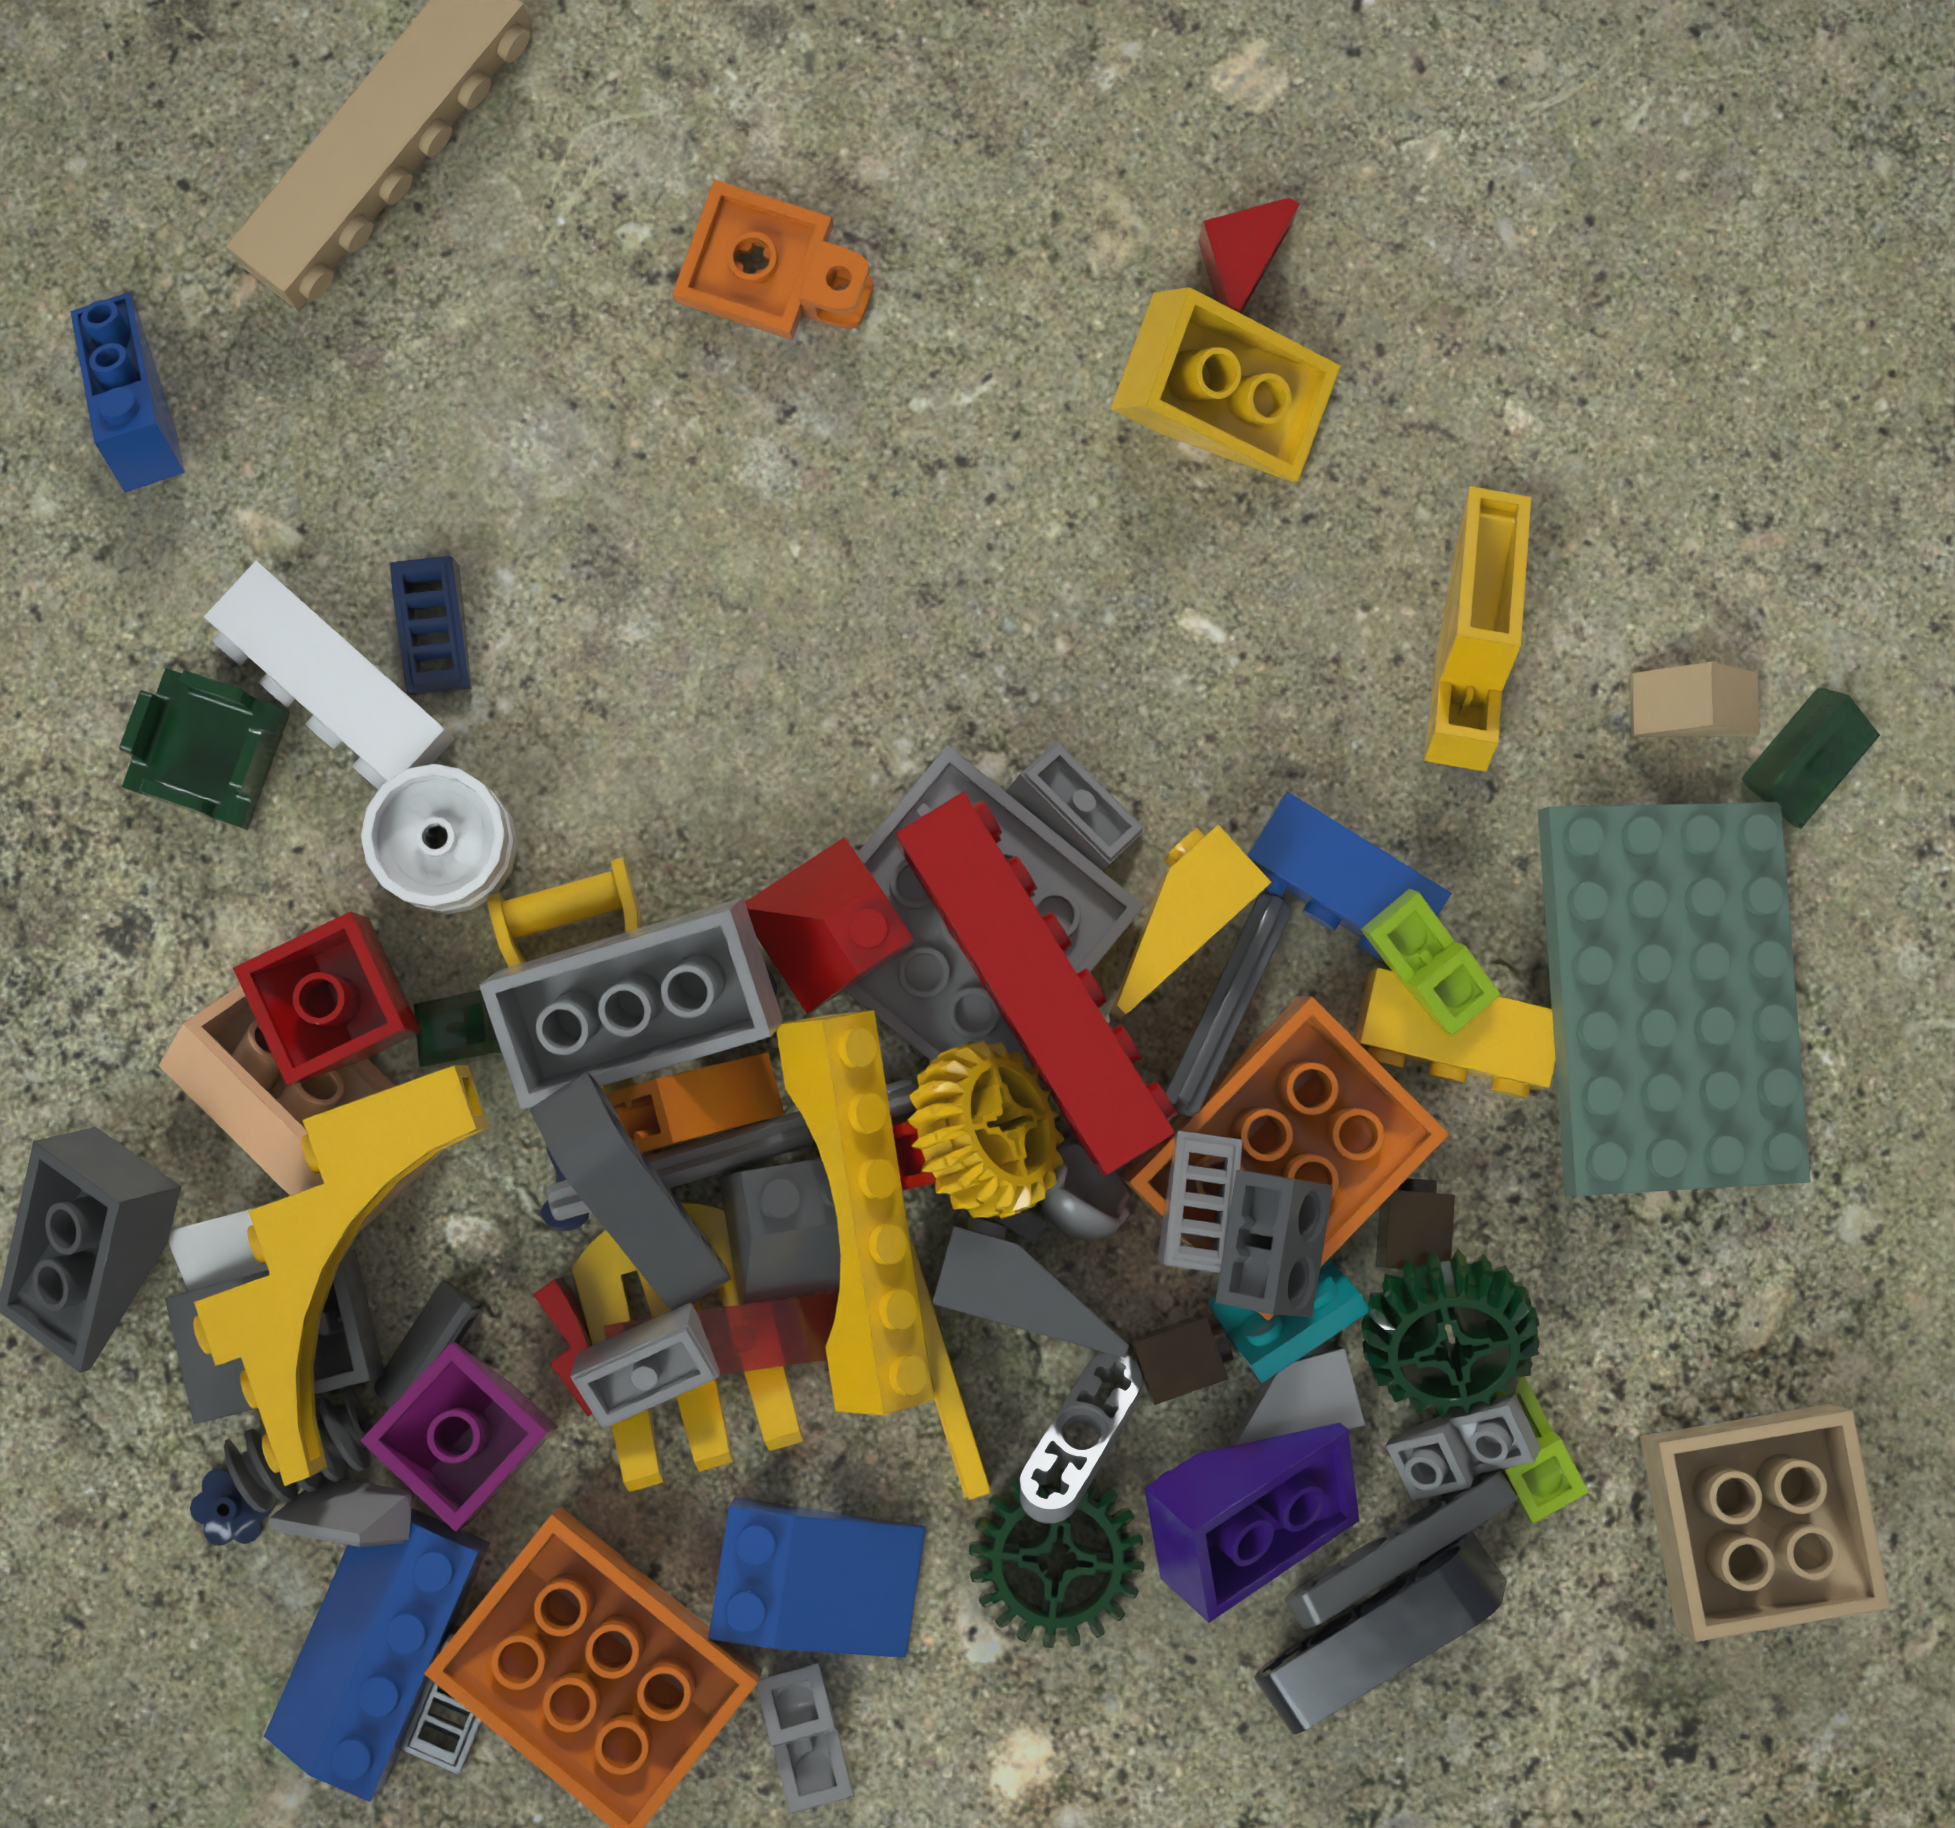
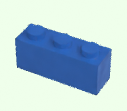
(1334, 870)

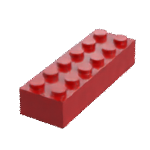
(1034, 984)

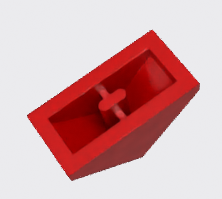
(1241, 247)

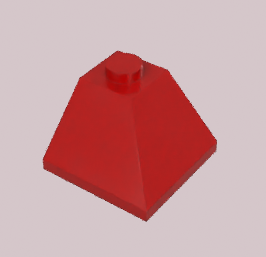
(827, 925)

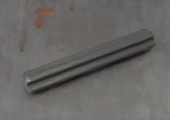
(1228, 1004)

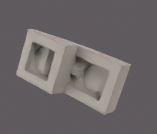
(805, 1738)

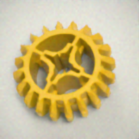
(986, 1130)

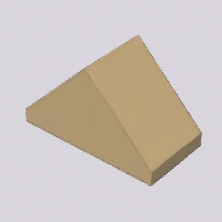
(1695, 702)

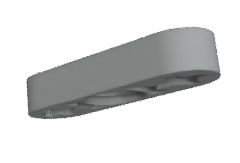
(1080, 1464)

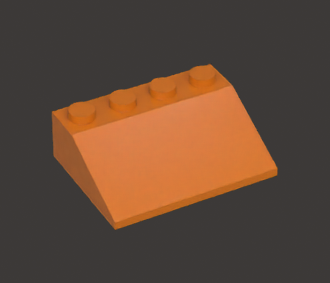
(1306, 1111)
(594, 1673)

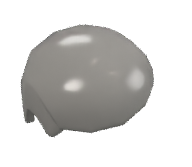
(1083, 1200)

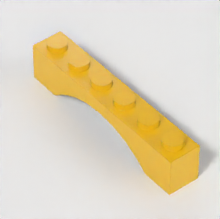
(878, 1331)

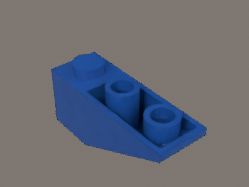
(125, 394)

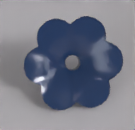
(220, 1528)

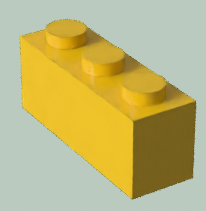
(1503, 1043)

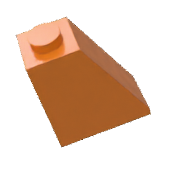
(698, 1102)

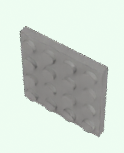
(931, 989)

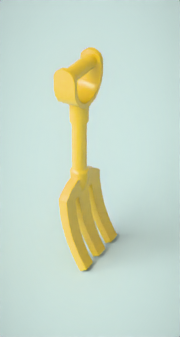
(604, 1263)

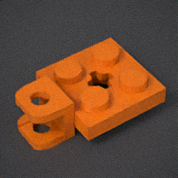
(800, 270)

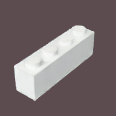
(325, 675)

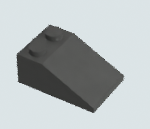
(83, 1241)
(1006, 1285)

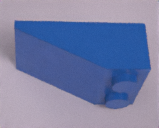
(816, 1580)

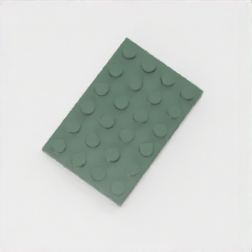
(1673, 997)

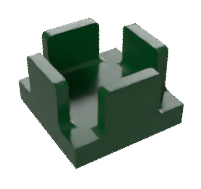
(202, 746)

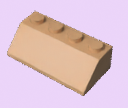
(234, 1078)

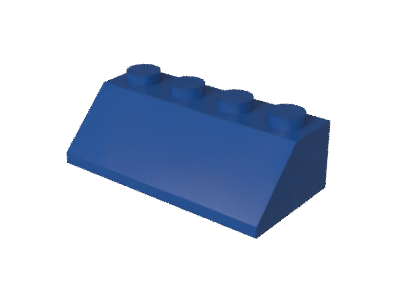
(370, 1654)

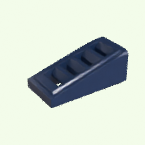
(405, 602)

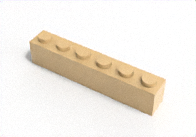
(377, 143)

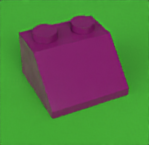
(458, 1435)

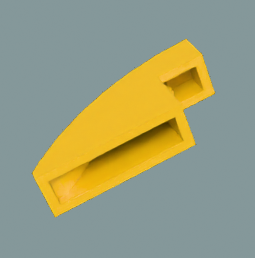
(1479, 629)

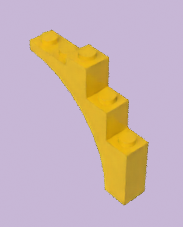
(303, 1238)

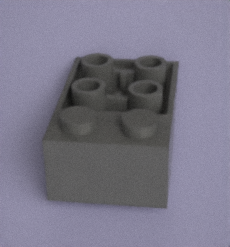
(343, 1357)

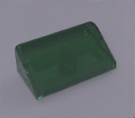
(1811, 755)

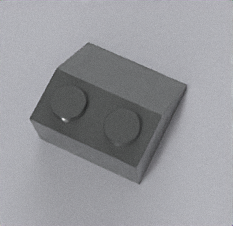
(782, 1231)

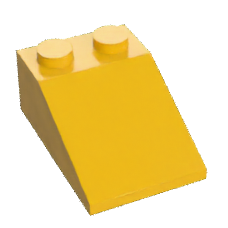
(1225, 383)
(1194, 900)

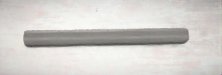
(728, 1150)

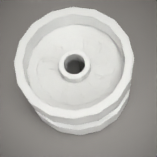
(403, 825)

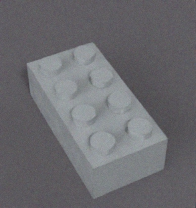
(633, 1002)

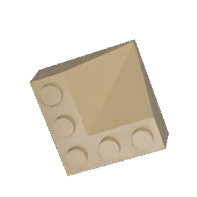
(1765, 1522)

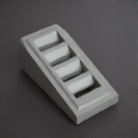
(1174, 1224)

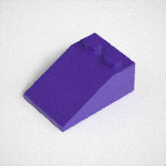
(1250, 1513)

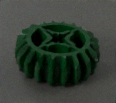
(1490, 1326)
(1087, 1562)

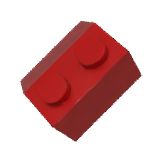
(327, 999)

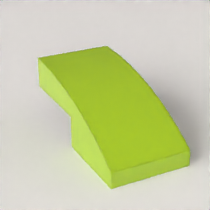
(1430, 962)
(1553, 1477)

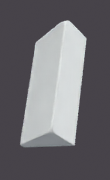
(214, 1251)

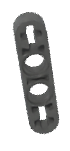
(1400, 1549)

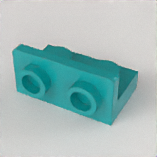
(1284, 1339)

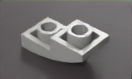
(1451, 1450)

